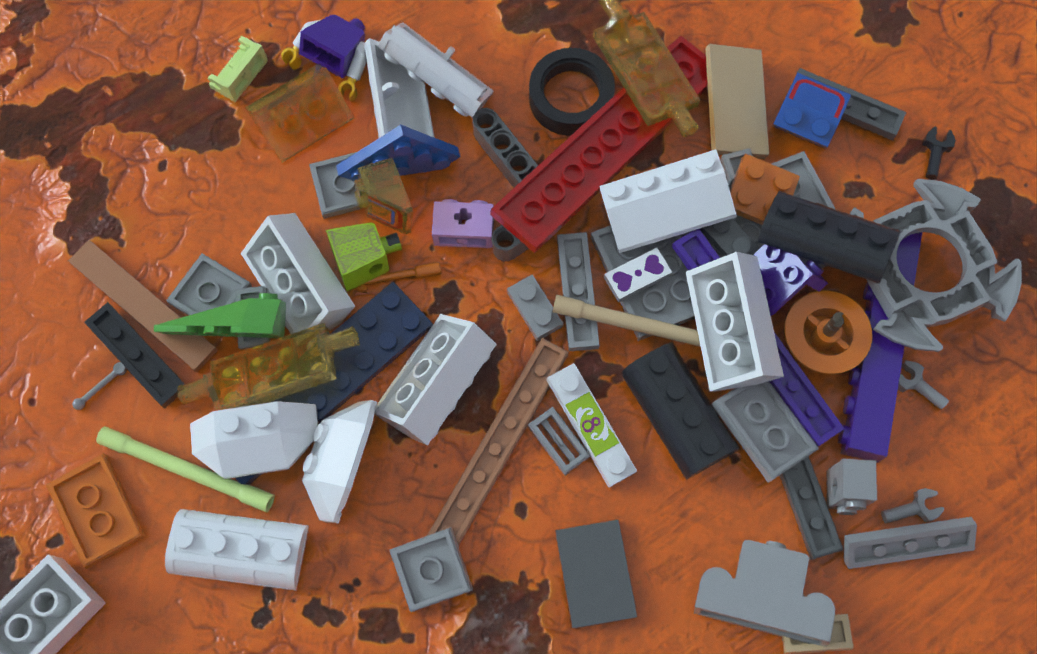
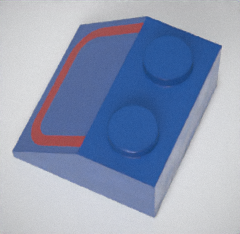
(811, 110)

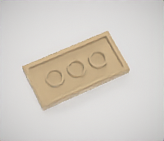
(736, 100)

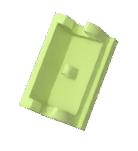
(239, 70)

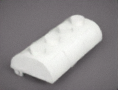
(435, 68)
(395, 94)
(236, 549)

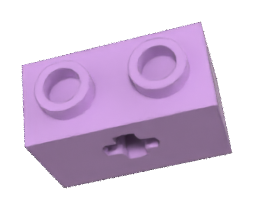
(450, 232)

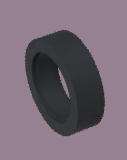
(563, 61)

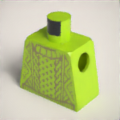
(361, 252)

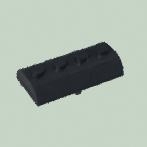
(829, 236)
(679, 410)

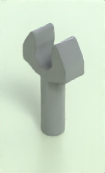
(918, 384)
(917, 507)

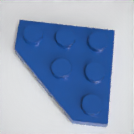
(410, 150)

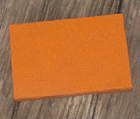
(95, 511)

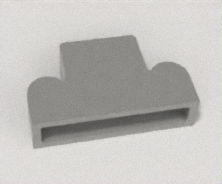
(767, 595)

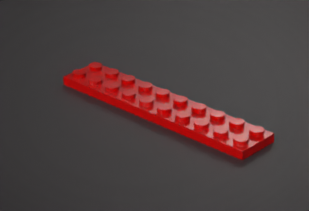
(588, 160)

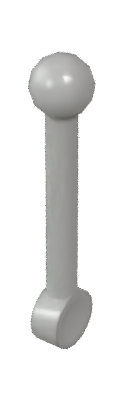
(118, 369)

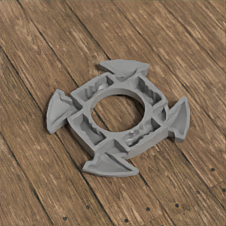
(911, 310)

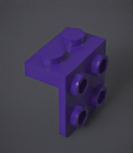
(786, 275)

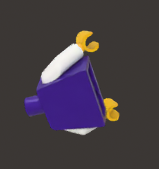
(333, 45)

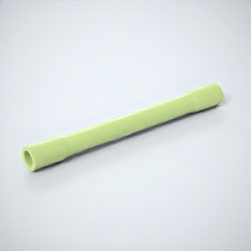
(125, 444)

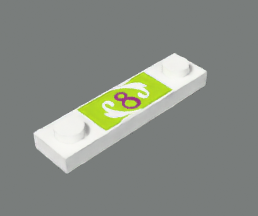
(591, 425)

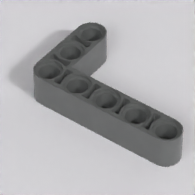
(505, 160)

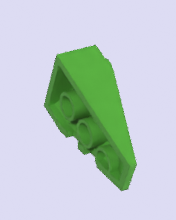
(246, 318)

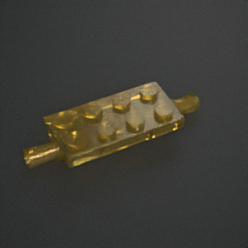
(646, 68)
(271, 369)

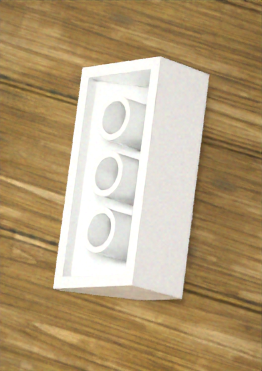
(668, 201)
(295, 270)
(734, 322)
(435, 378)

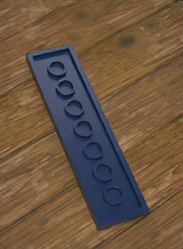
(385, 331)

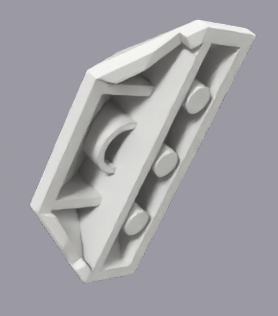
(254, 437)
(336, 458)

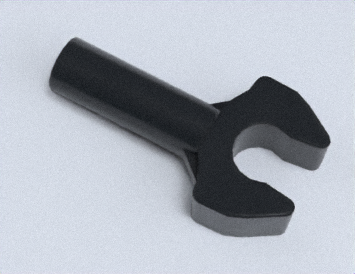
(937, 149)

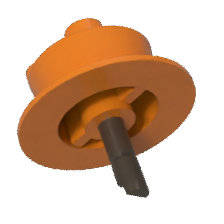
(828, 332)

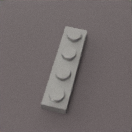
(577, 284)
(909, 542)

